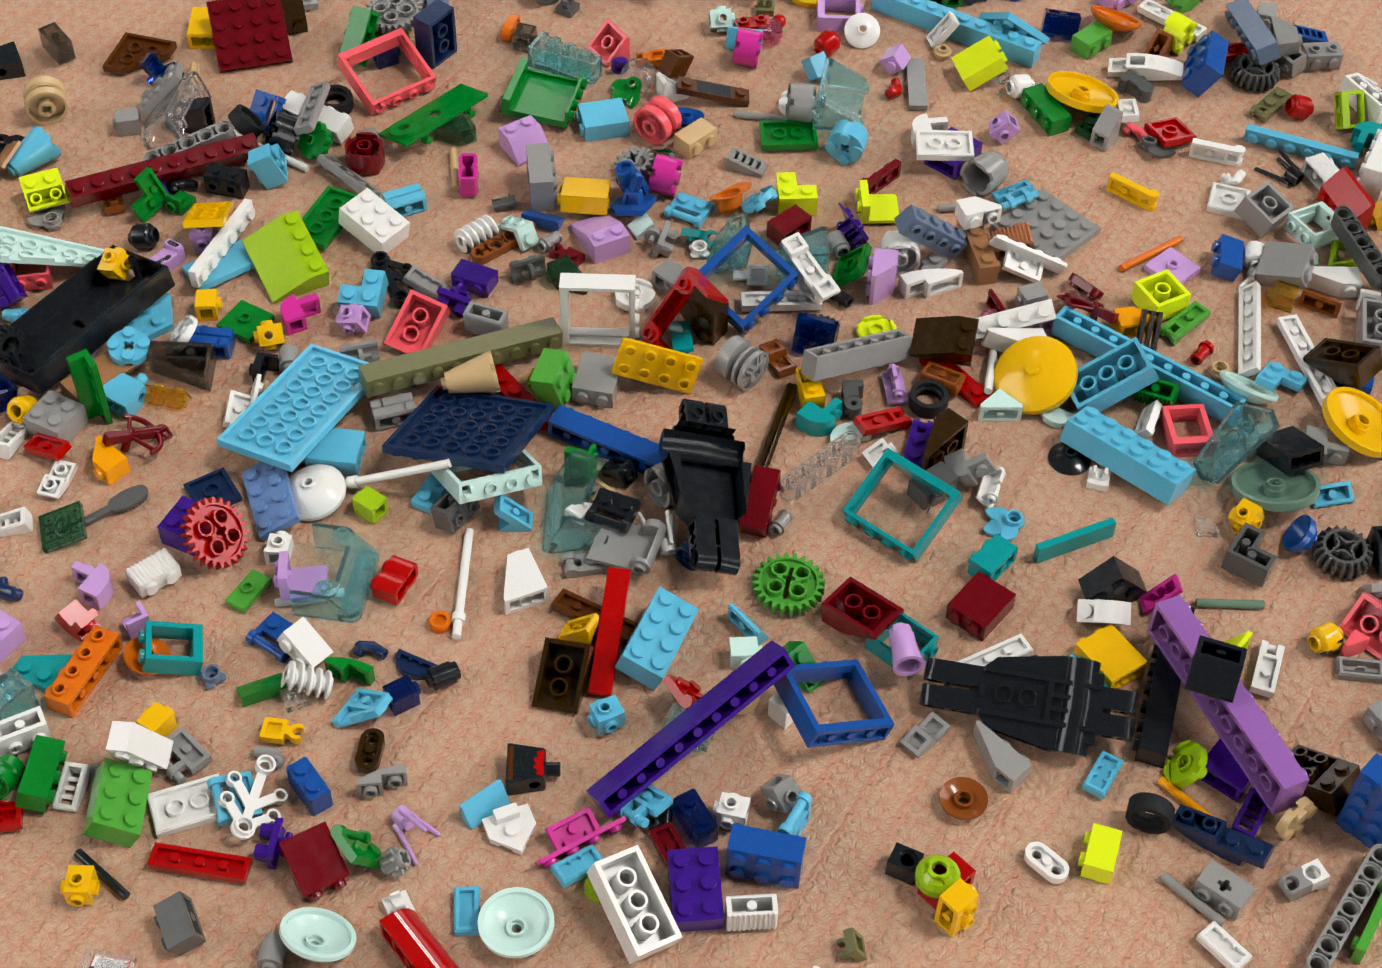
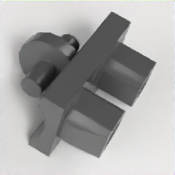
(527, 268)

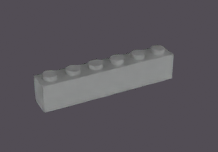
(856, 354)

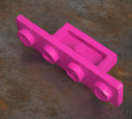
(573, 831)

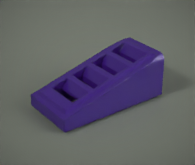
(1254, 796)

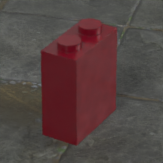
(980, 606)
(314, 862)

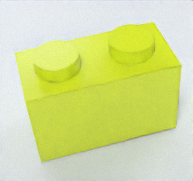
(1100, 854)

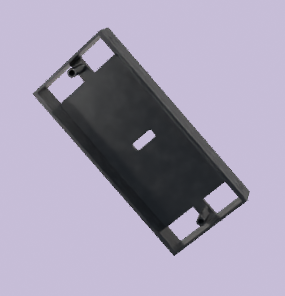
(83, 298)

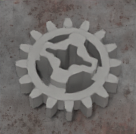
(641, 158)

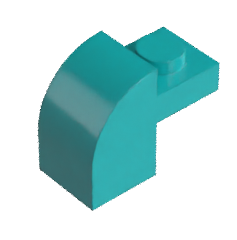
(1364, 135)
(819, 421)

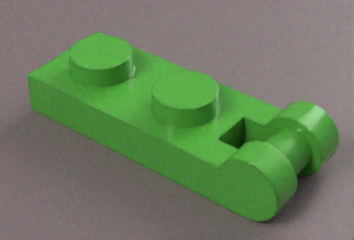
(1184, 322)

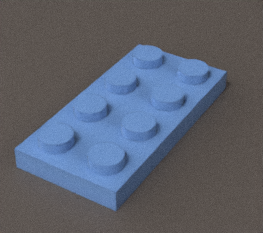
(270, 499)

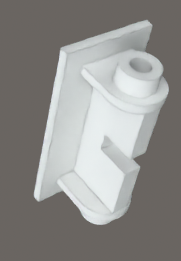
(990, 487)

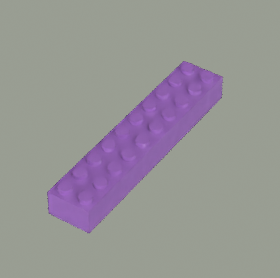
(1239, 724)

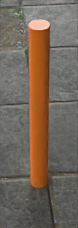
(1149, 254)

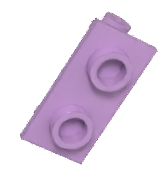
(894, 385)

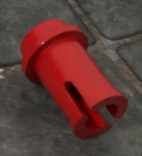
(1204, 350)

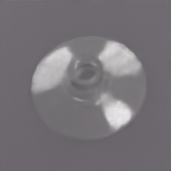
(638, 67)

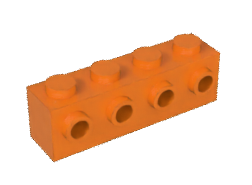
(83, 671)

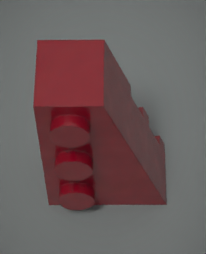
(761, 500)

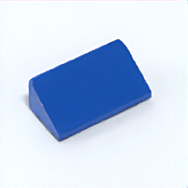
(544, 220)

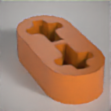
(509, 27)

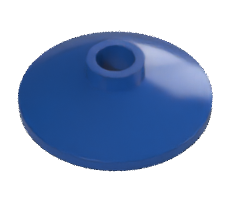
(689, 115)

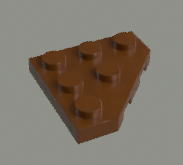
(132, 50)

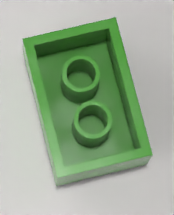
(117, 803)

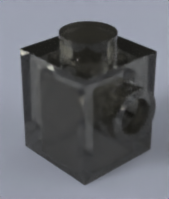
(523, 37)

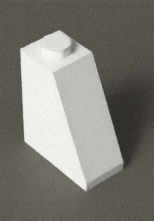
(523, 582)

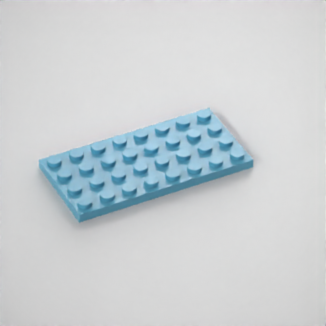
(296, 409)

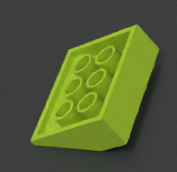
(286, 257)

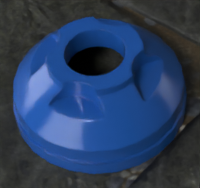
(1300, 534)

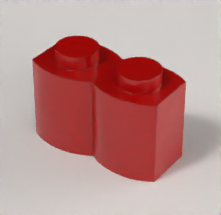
(394, 579)

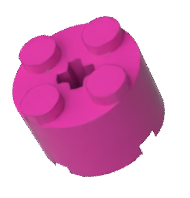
(747, 47)
(665, 175)

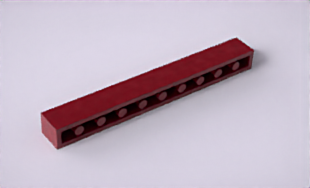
(166, 168)

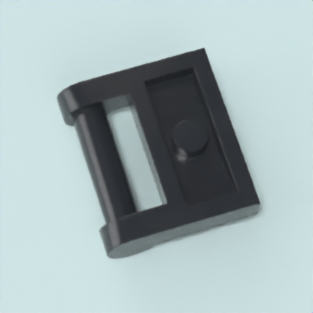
(614, 505)

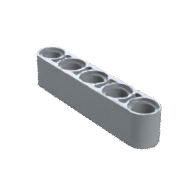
(211, 134)

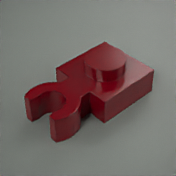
(576, 256)

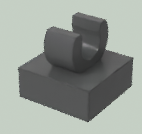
(567, 8)

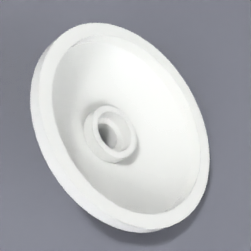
(323, 494)

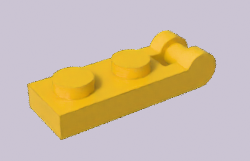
(1132, 192)

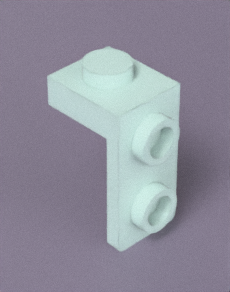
(523, 230)

